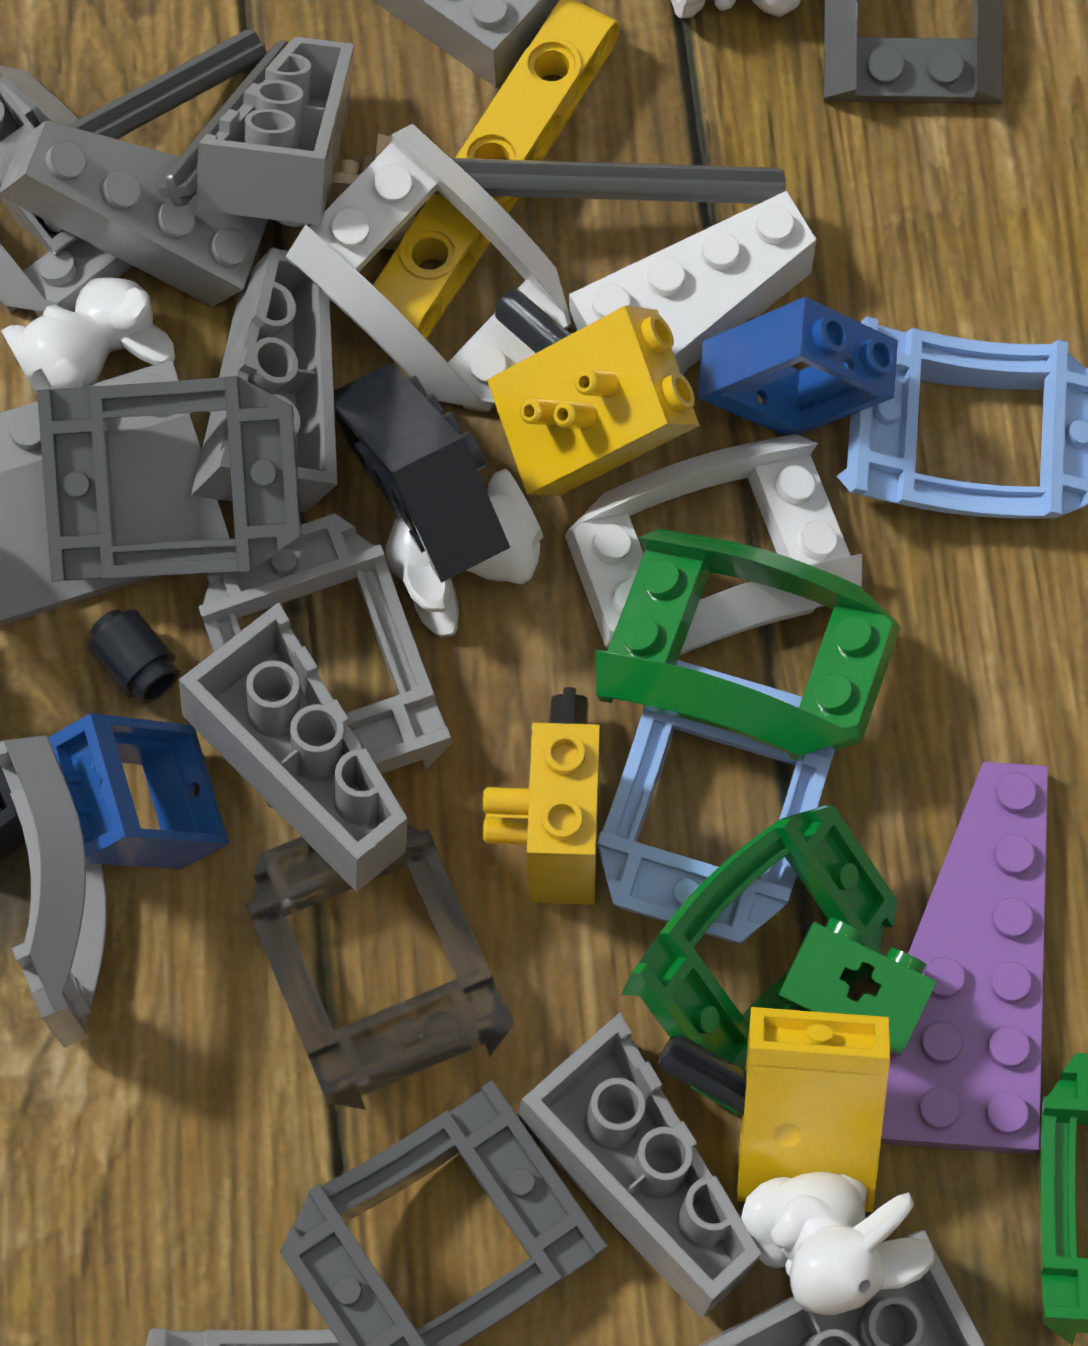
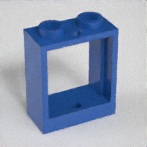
(847, 370)
(173, 764)

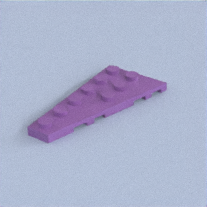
(977, 1047)

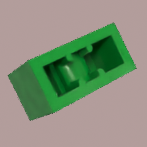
(816, 985)

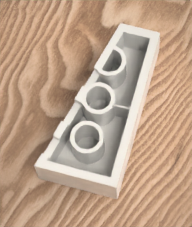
(710, 277)

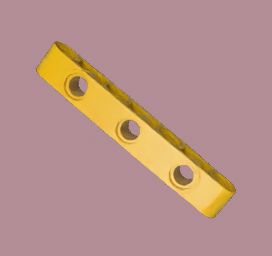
(516, 126)

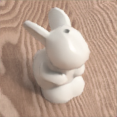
(71, 347)
(438, 601)
(827, 1245)

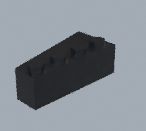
(422, 468)

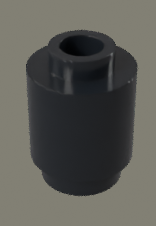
(133, 655)

